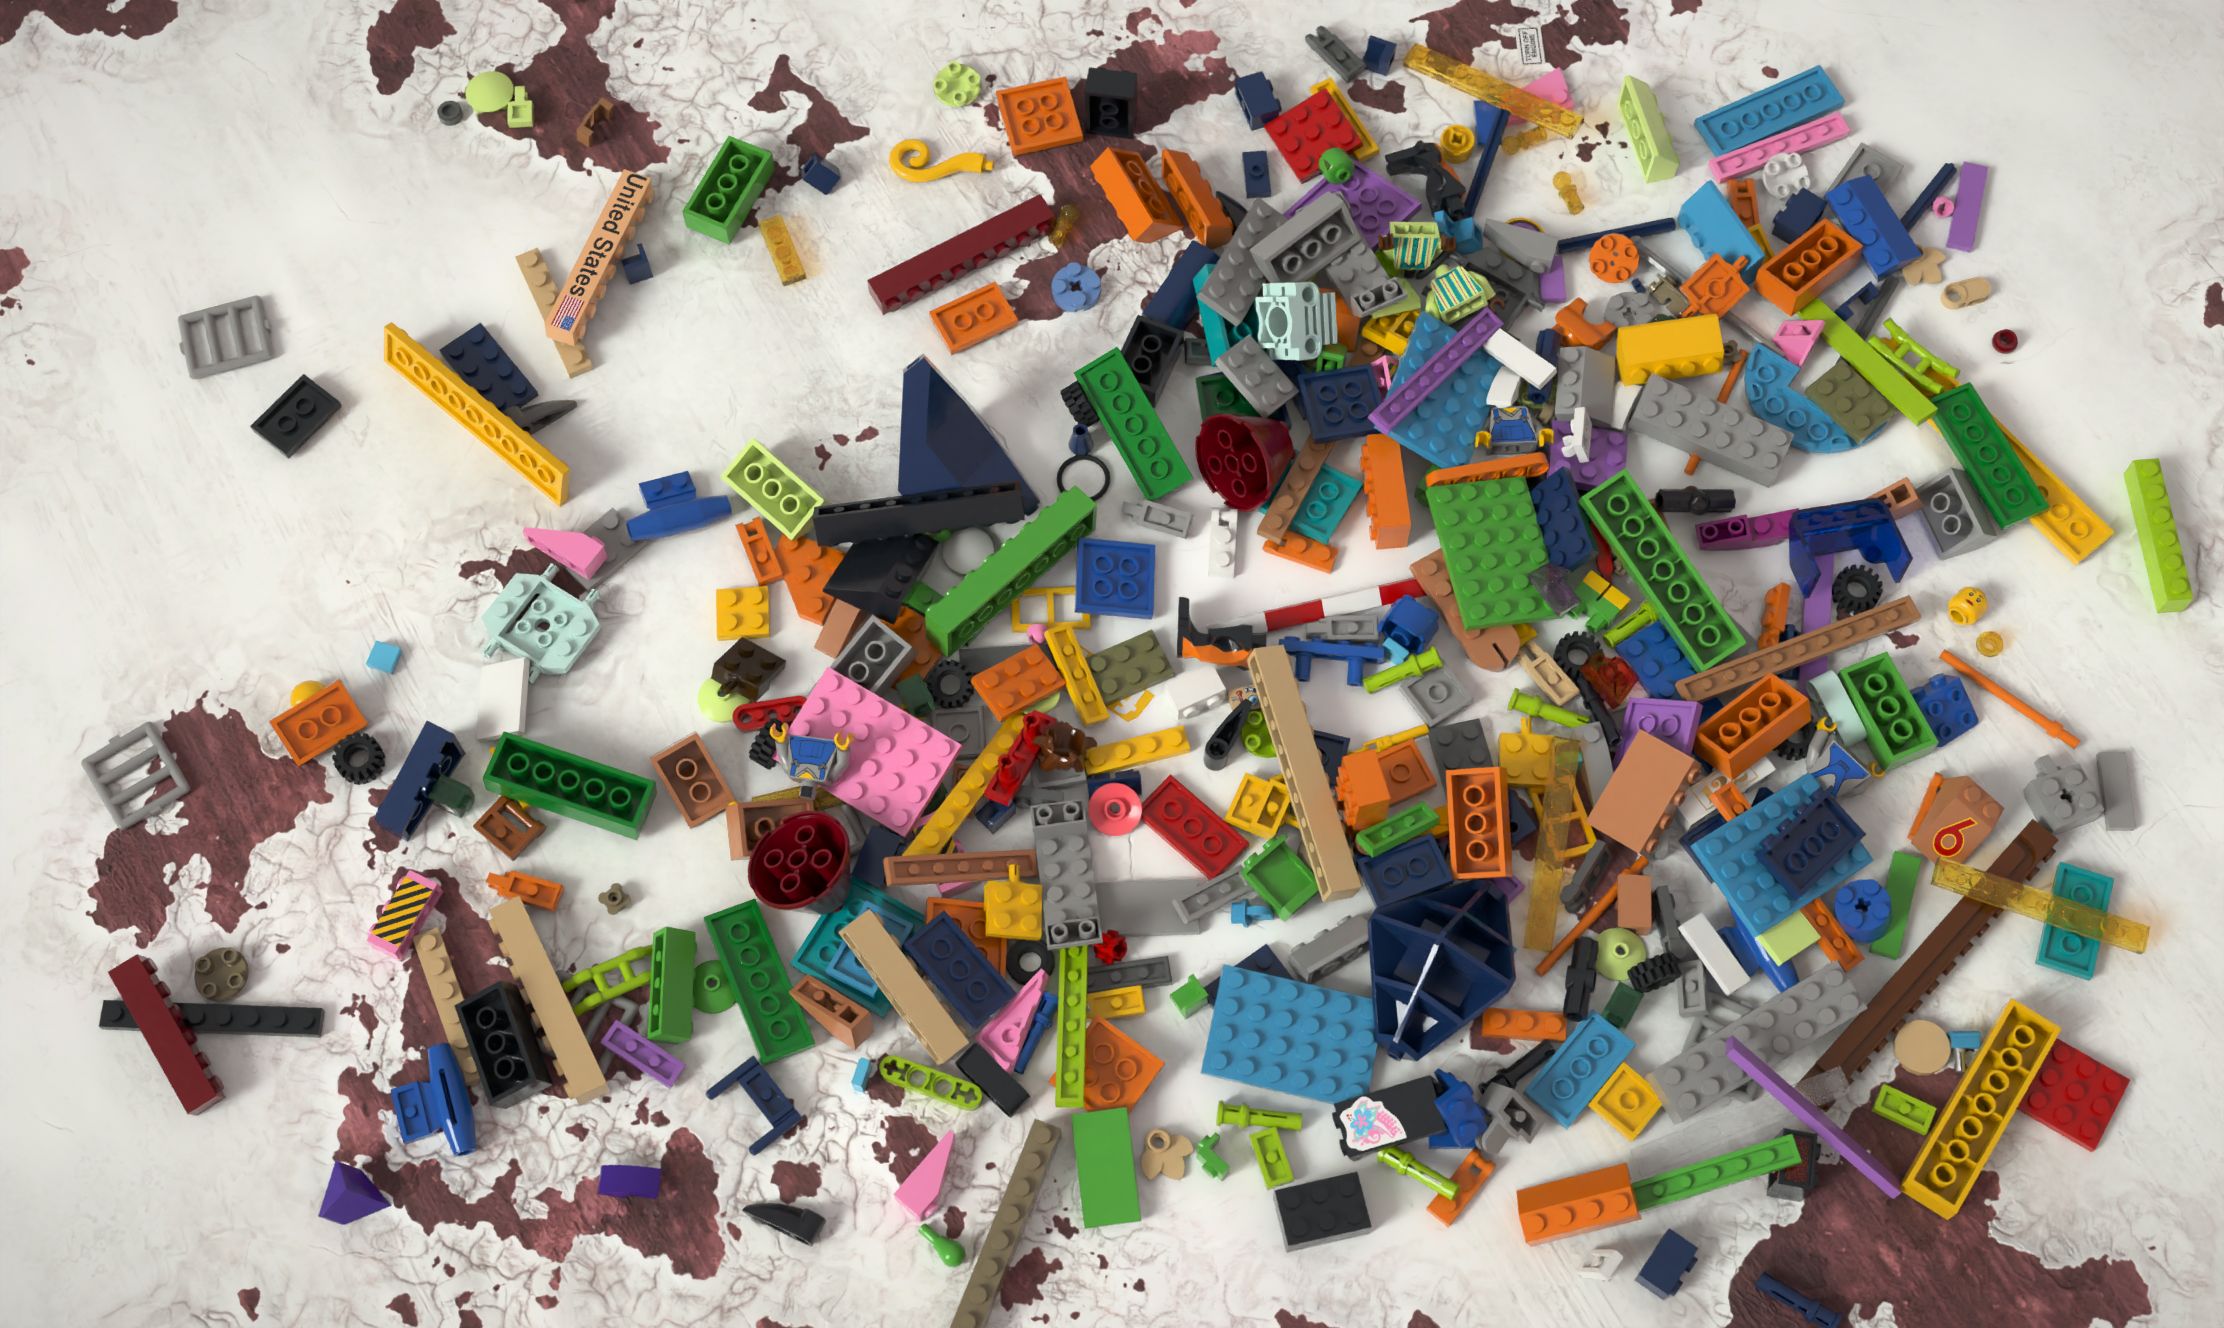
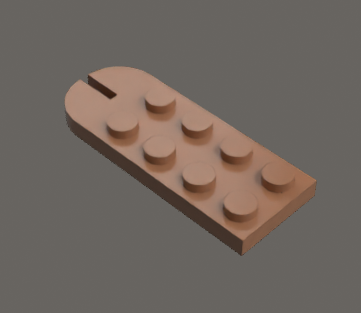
(1479, 644)

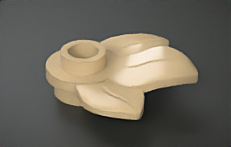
(1925, 267)
(1167, 1158)

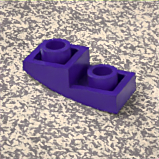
(629, 1180)

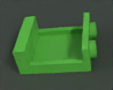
(1280, 877)

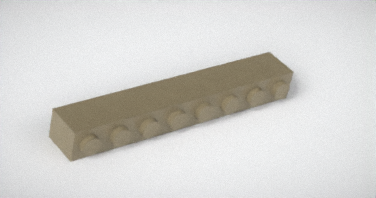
(1008, 1226)

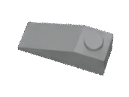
(1525, 246)
(1596, 763)

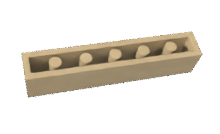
(904, 987)

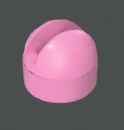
(1948, 206)
(1036, 633)

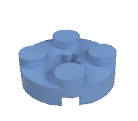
(1076, 275)

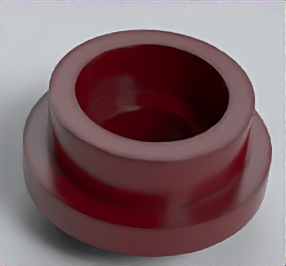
(2007, 336)

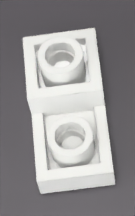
(1504, 388)
(1624, 402)

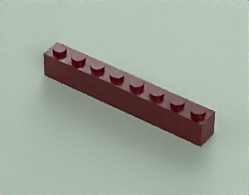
(961, 254)

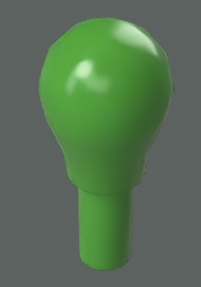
(950, 1251)

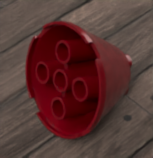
(1243, 457)
(803, 865)

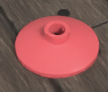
(1113, 822)

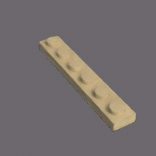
(545, 295)
(446, 994)

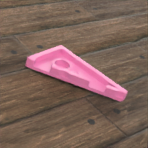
(1008, 1029)

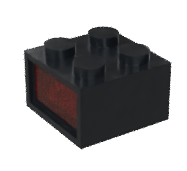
(1798, 1180)

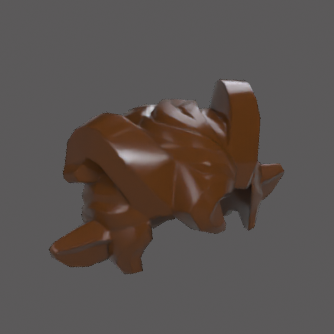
(1063, 748)

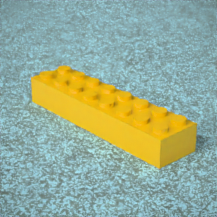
(1979, 1109)

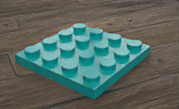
(825, 940)

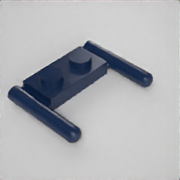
(766, 1097)

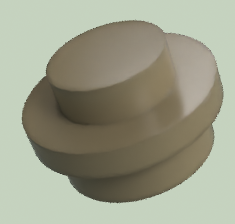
(1546, 414)

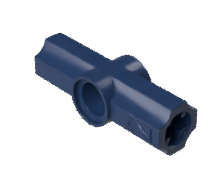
(1546, 348)

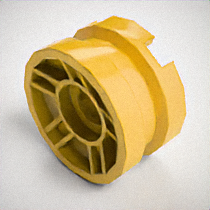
(1453, 151)

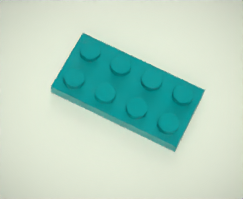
(2065, 949)

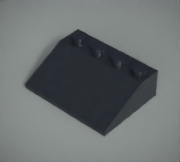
(882, 574)

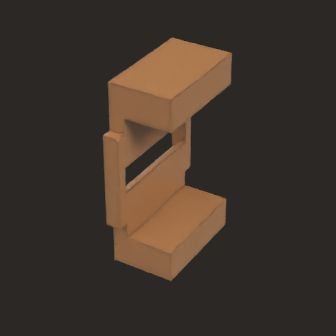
(602, 108)

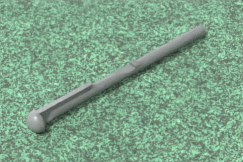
(1680, 279)

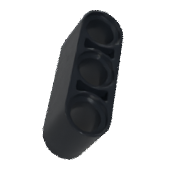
(992, 1080)

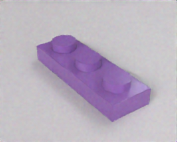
(643, 1054)

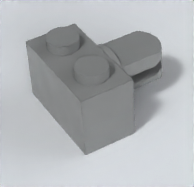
(1507, 1118)

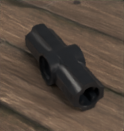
(1708, 500)
(1580, 979)

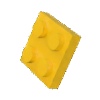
(743, 613)
(1626, 1102)

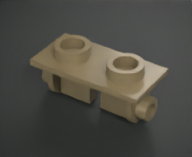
(1665, 290)

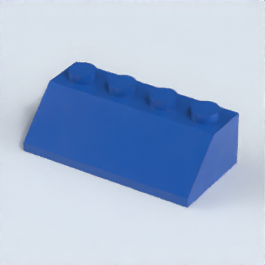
(1873, 223)

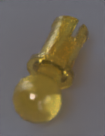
(1512, 144)
(1567, 192)
(1064, 224)

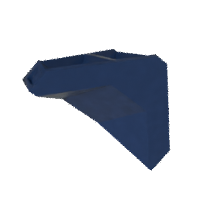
(948, 441)
(1438, 964)

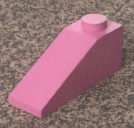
(571, 549)
(925, 1184)

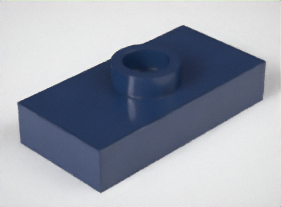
(1256, 174)

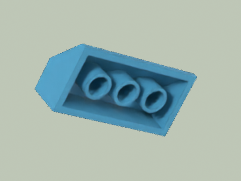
(1719, 230)

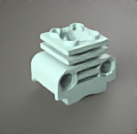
(1295, 320)

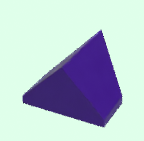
(350, 1196)

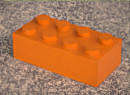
(1808, 267)
(1386, 492)
(1751, 726)
(1361, 792)
(1479, 823)

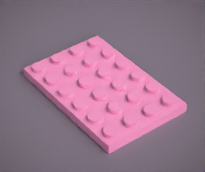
(893, 755)

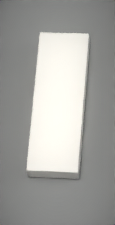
(1520, 359)
(1714, 954)

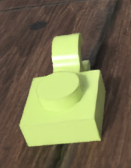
(521, 110)

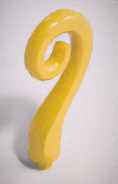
(962, 162)

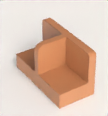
(1634, 902)

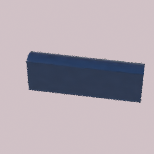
(1176, 299)

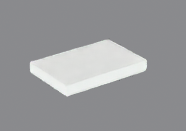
(502, 699)

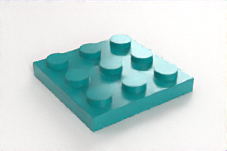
(1324, 504)

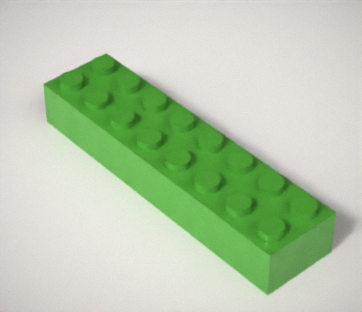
(1010, 571)
(1662, 571)

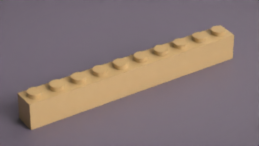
(1304, 773)

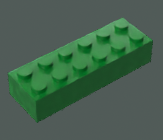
(570, 785)

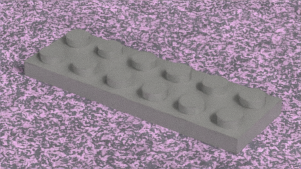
(1236, 275)

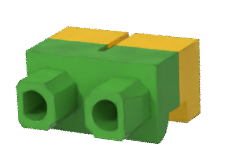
(1598, 604)

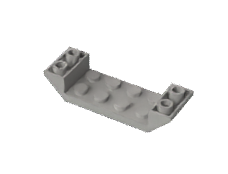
(1362, 278)
(1066, 874)

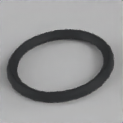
(1434, 264)
(1085, 457)

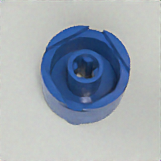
(1409, 624)
(1865, 896)

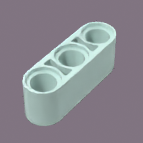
(1832, 701)

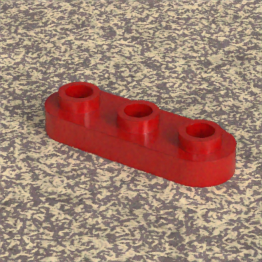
(760, 712)

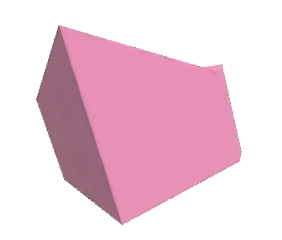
(1798, 339)

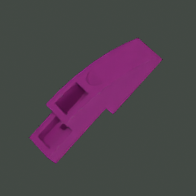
(1744, 532)

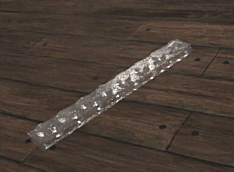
(1735, 1123)

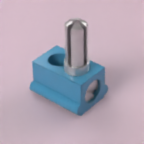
(1959, 1042)

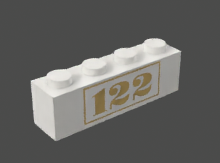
(1698, 806)

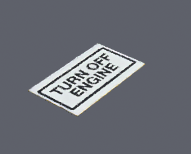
(1530, 46)

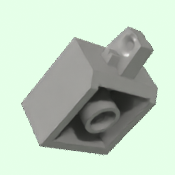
(2061, 797)

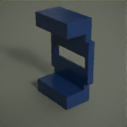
(1865, 294)

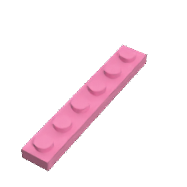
(1793, 141)

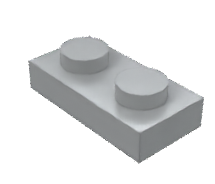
(1692, 989)

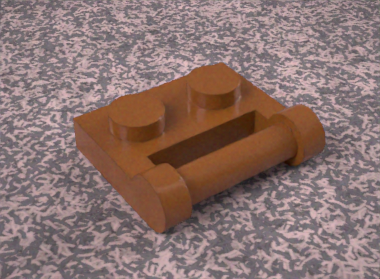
(503, 833)

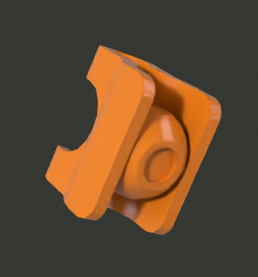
(1577, 331)

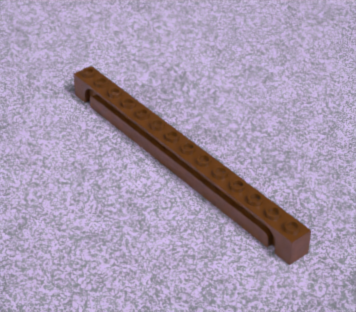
(1930, 960)

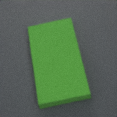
(1106, 1168)

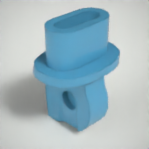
(1244, 913)

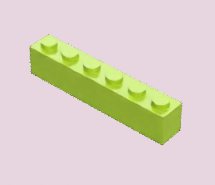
(2158, 536)

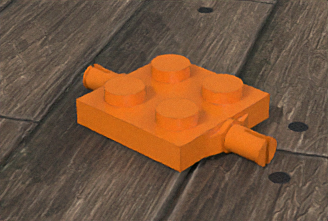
(1714, 287)

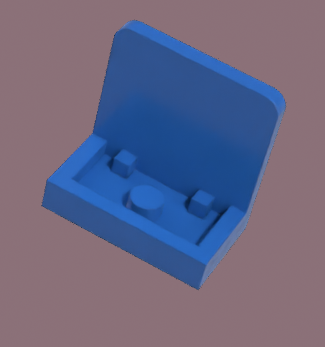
(1945, 707)
(1459, 1109)

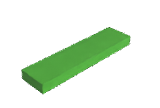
(1900, 887)

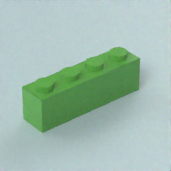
(672, 985)

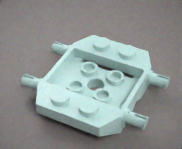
(570, 622)

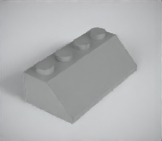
(1307, 241)

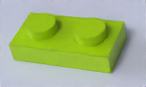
(1903, 1109)
(1271, 1158)

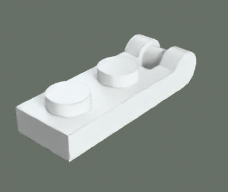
(1222, 544)

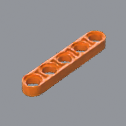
(1523, 465)

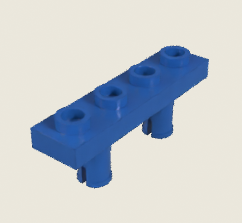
(1343, 651)

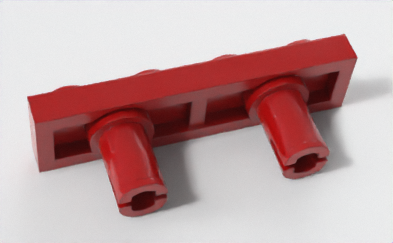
(1019, 760)

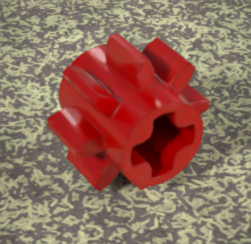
(1112, 948)

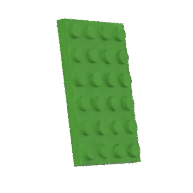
(1490, 549)

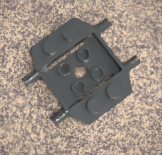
(1505, 273)

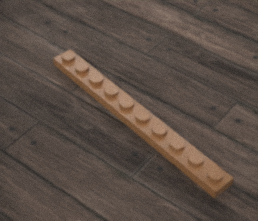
(1306, 466)
(1798, 650)

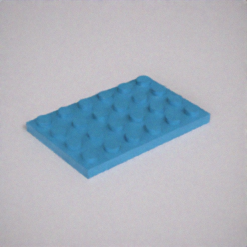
(1449, 418)
(1744, 879)
(1290, 1037)

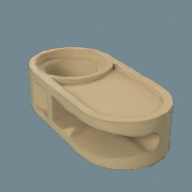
(1971, 292)

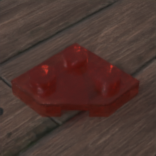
(1610, 677)

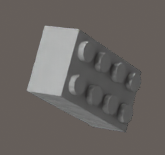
(874, 657)

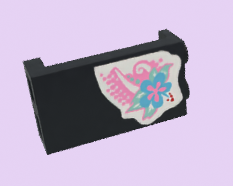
(1389, 1117)

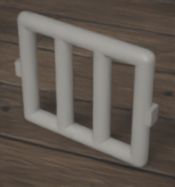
(242, 359)
(170, 768)
(628, 1005)
(1703, 1021)

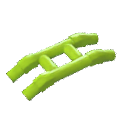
(1927, 357)
(597, 973)

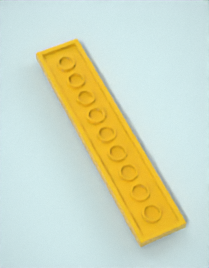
(476, 414)
(2069, 521)

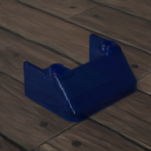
(1842, 528)

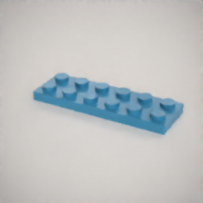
(1769, 111)

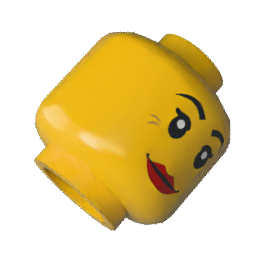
(1967, 606)

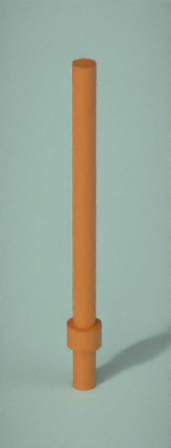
(1723, 397)
(2053, 729)
(1587, 920)

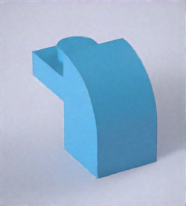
(1467, 232)

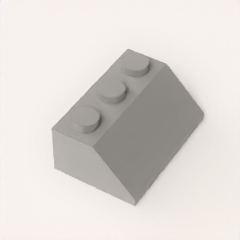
(1585, 381)
(1954, 515)
(1330, 950)

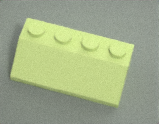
(1647, 130)
(774, 489)

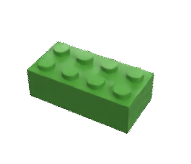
(728, 190)
(1888, 711)

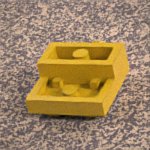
(1391, 330)
(1525, 756)
(1261, 807)
(1013, 908)

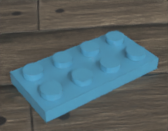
(1579, 1069)

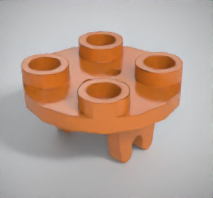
(1603, 253)

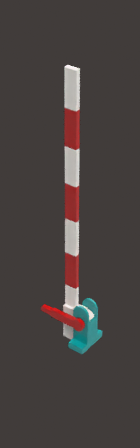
(1368, 598)

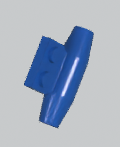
(675, 508)
(1752, 955)
(441, 1103)

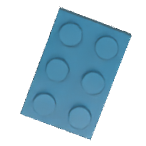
(846, 965)

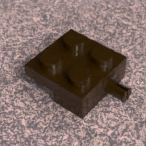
(747, 669)

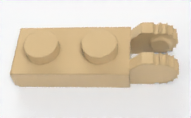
(1547, 675)

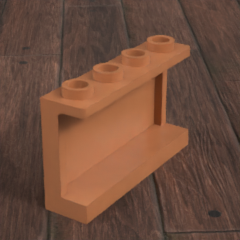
(1644, 793)

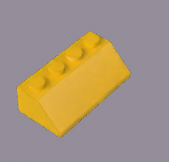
(1669, 349)

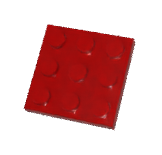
(1309, 131)
(2074, 1095)

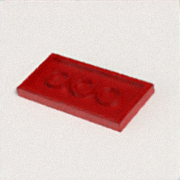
(1192, 828)

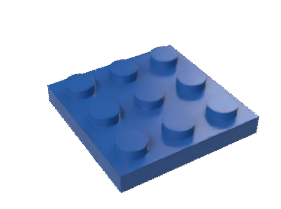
(1115, 578)

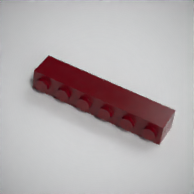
(167, 1034)

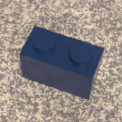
(1257, 100)
(1799, 216)
(877, 846)
(1667, 1264)

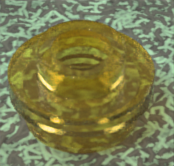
(1992, 638)

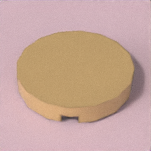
(1921, 1047)

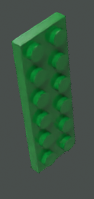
(1133, 425)
(1987, 457)
(759, 982)

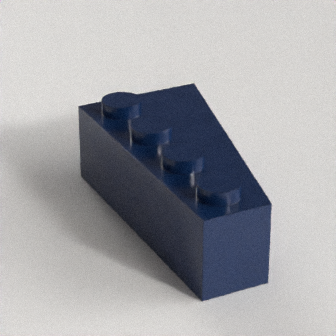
(408, 800)

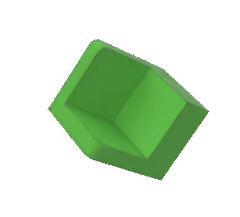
(1190, 997)

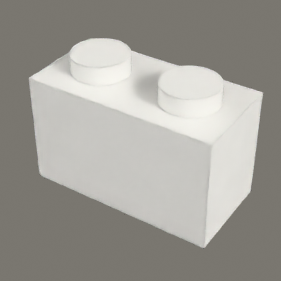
(1195, 692)

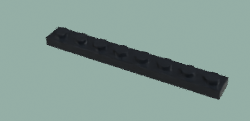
(228, 1019)

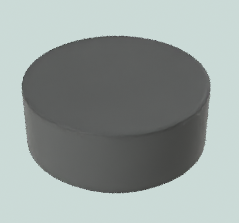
(450, 113)

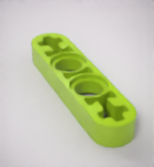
(928, 1088)

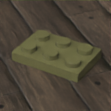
(1850, 401)
(1129, 667)

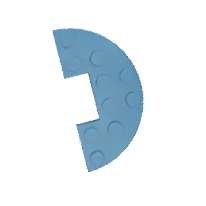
(1774, 402)

